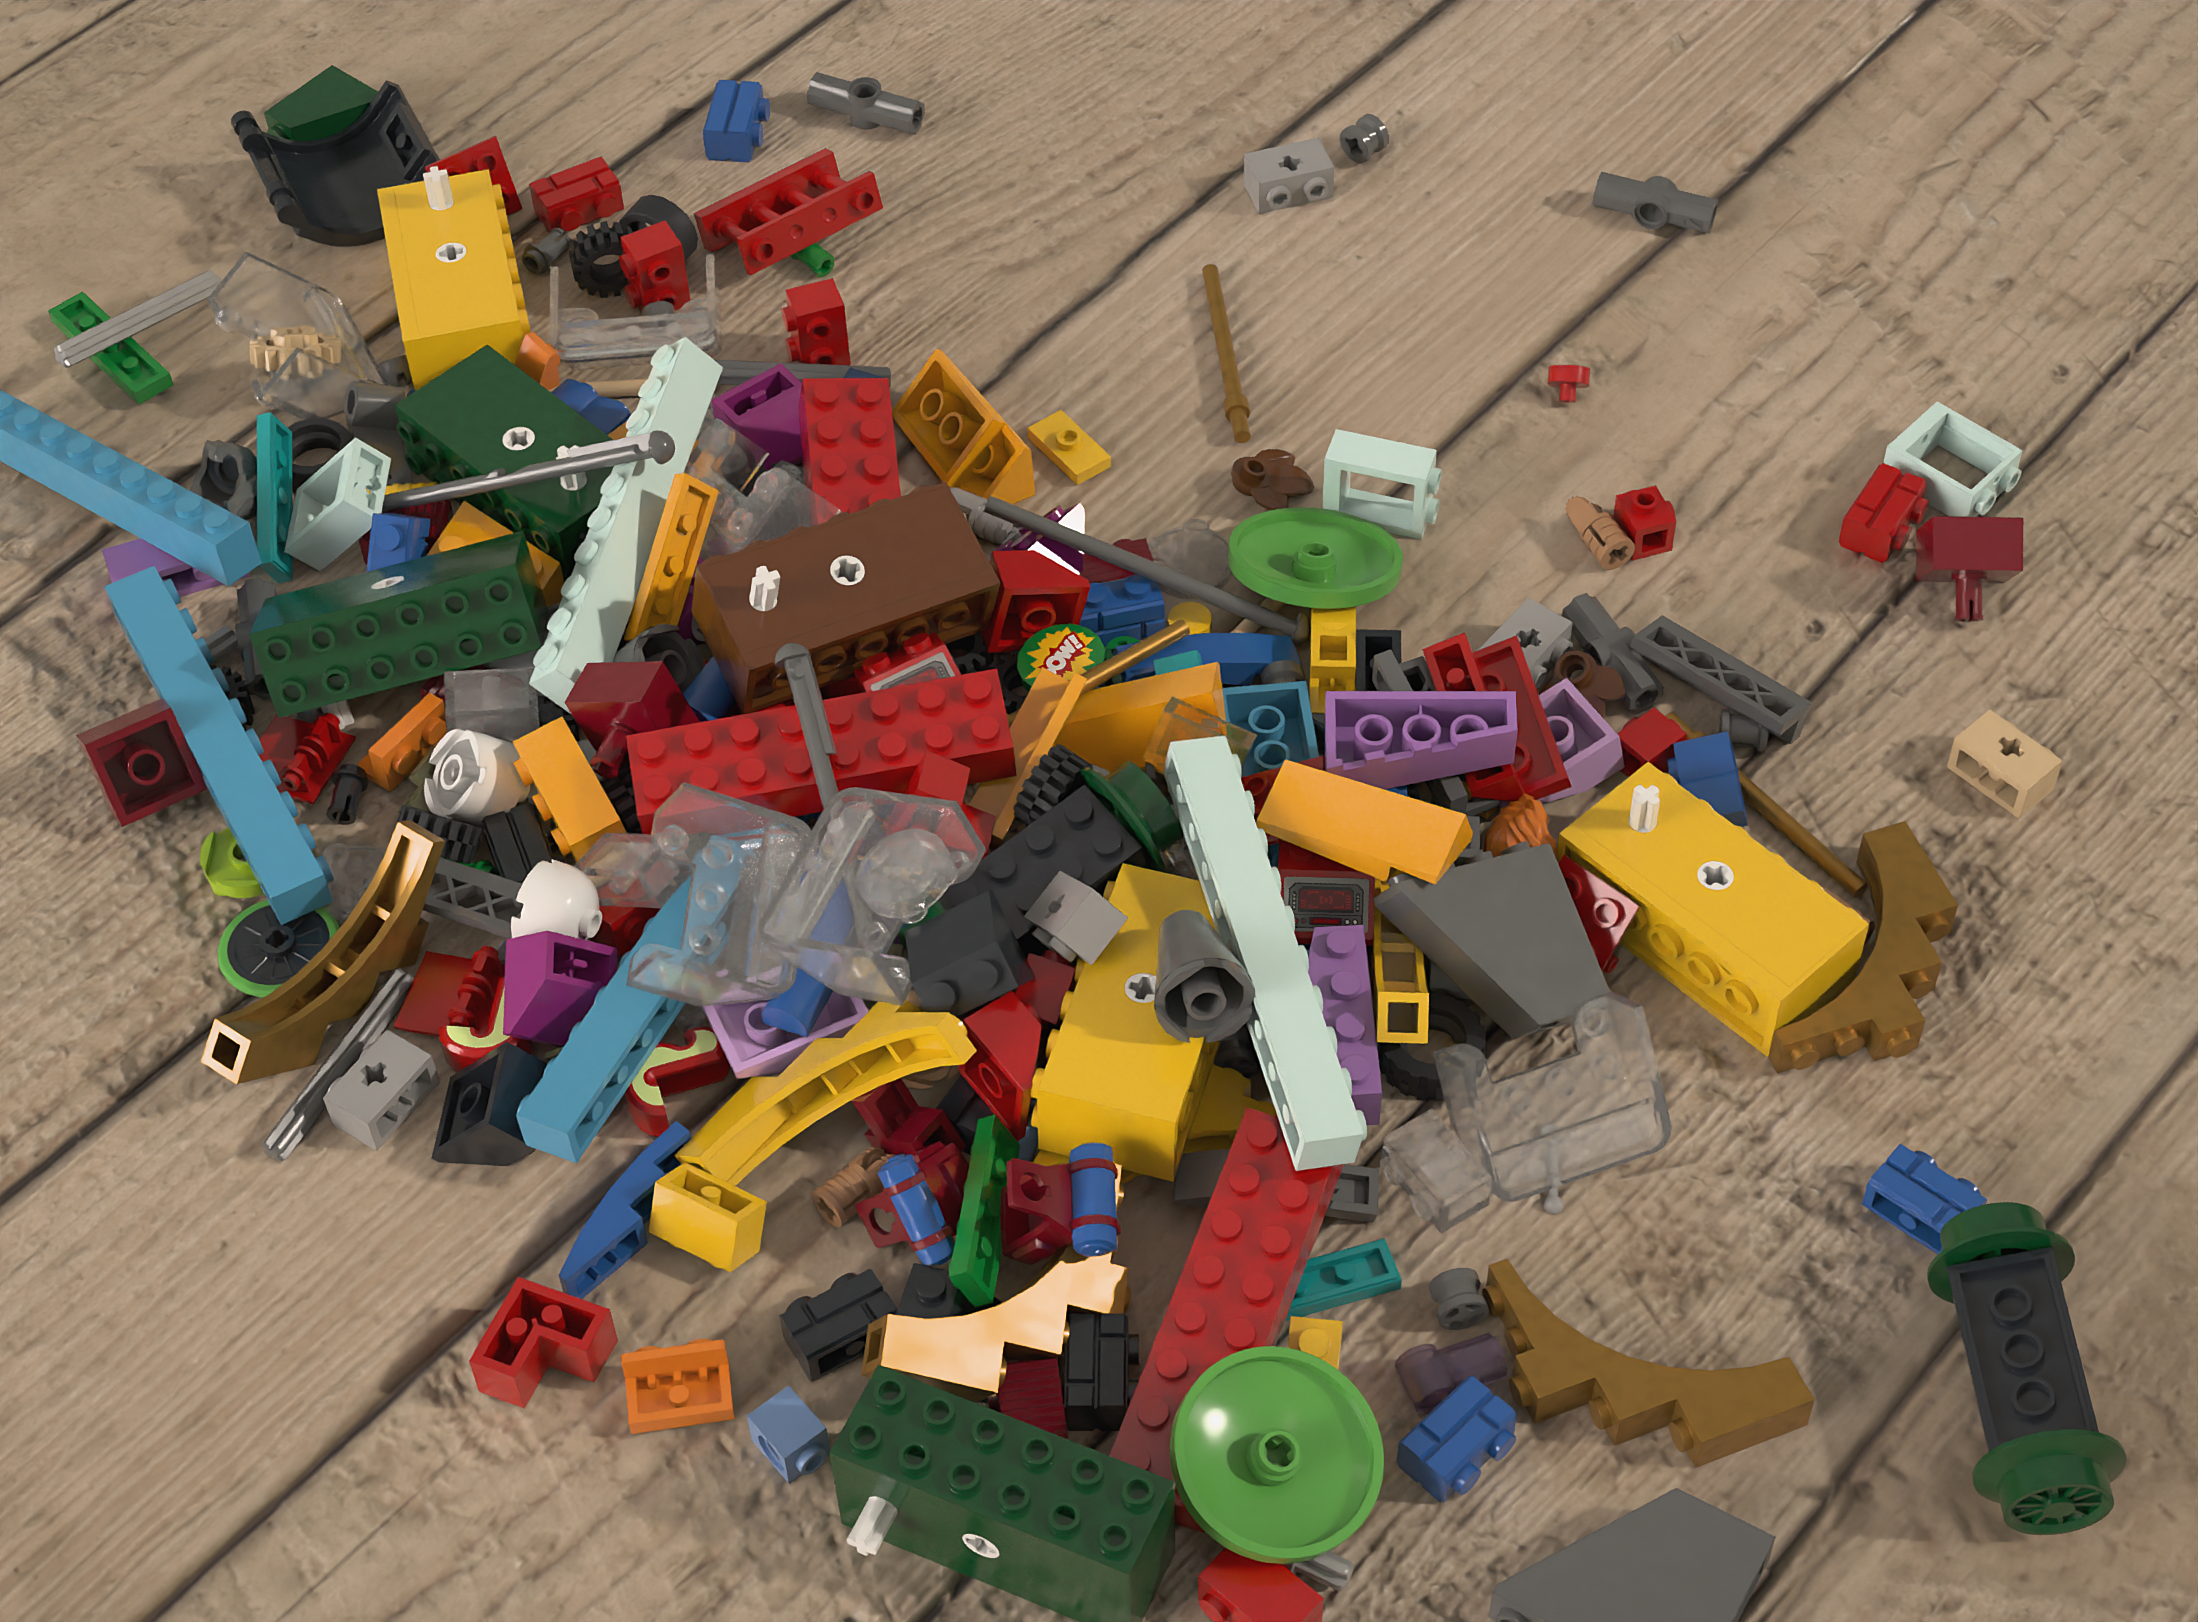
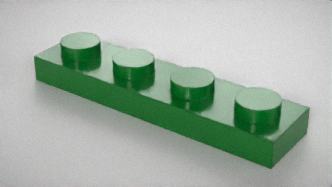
(124, 362)
(978, 1230)

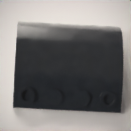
(332, 182)

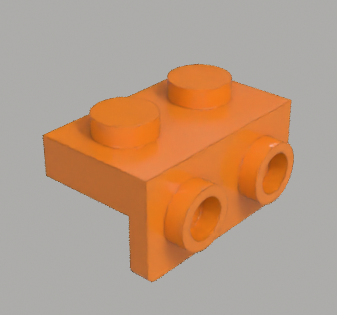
(405, 743)
(678, 1385)

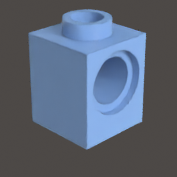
(789, 1435)

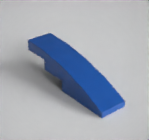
(1238, 655)
(617, 1224)

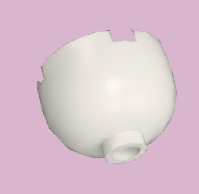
(557, 901)

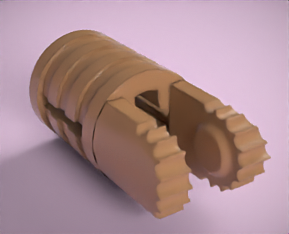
(1600, 533)
(855, 1182)

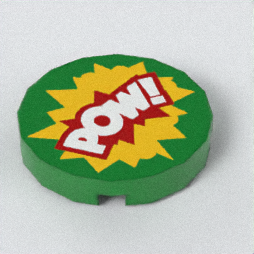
(1061, 650)

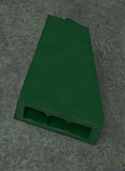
(320, 107)

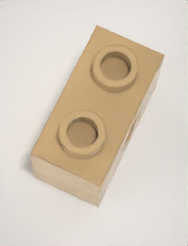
(2004, 763)

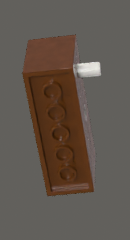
(844, 592)

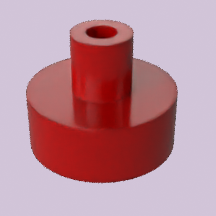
(1568, 379)

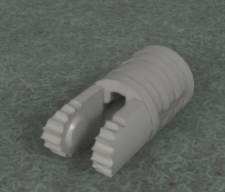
(982, 523)

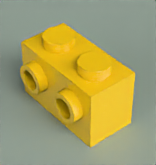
(707, 1217)

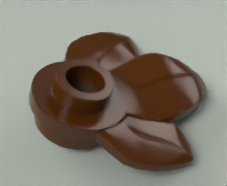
(1270, 478)
(1595, 684)

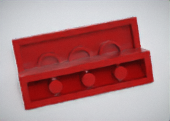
(1503, 667)

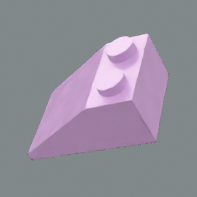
(1583, 737)
(767, 1050)

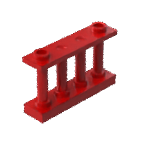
(788, 211)

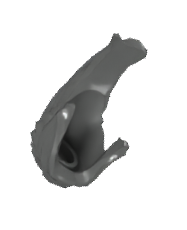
(228, 478)

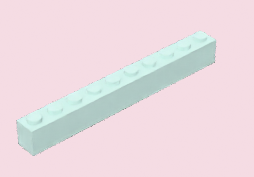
(625, 524)
(1251, 919)

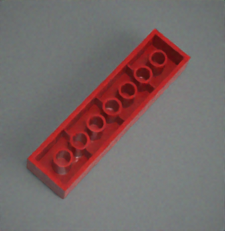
(848, 452)
(875, 737)
(1231, 1286)

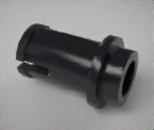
(349, 783)

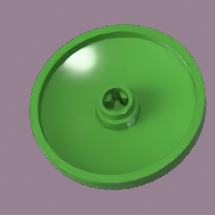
(1315, 558)
(1276, 1455)

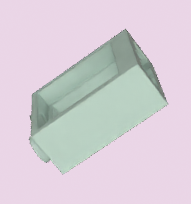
(1967, 441)
(1388, 461)
(335, 506)

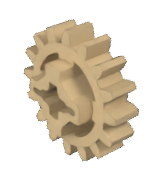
(275, 349)

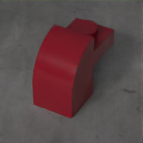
(900, 1123)

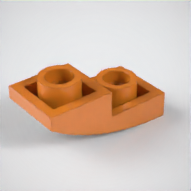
(539, 361)

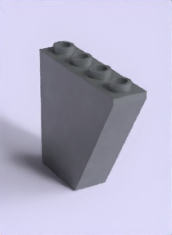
(1503, 935)
(1652, 1565)

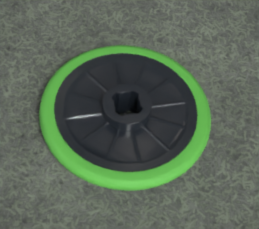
(251, 952)

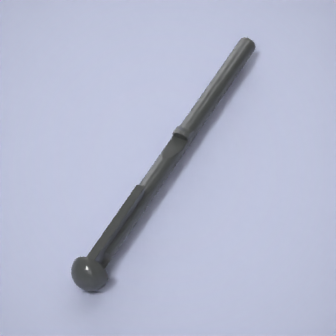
(653, 445)
(1297, 629)
(811, 714)

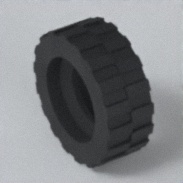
(1421, 1078)

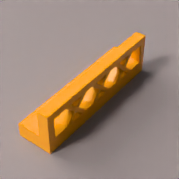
(673, 555)
(1032, 736)

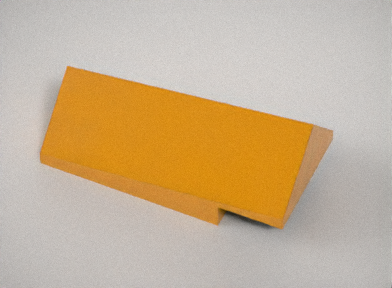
(964, 434)
(1119, 719)
(1363, 824)

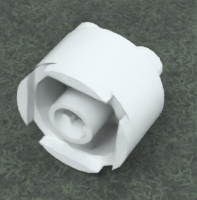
(473, 777)

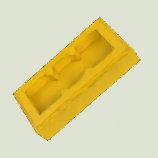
(1069, 447)

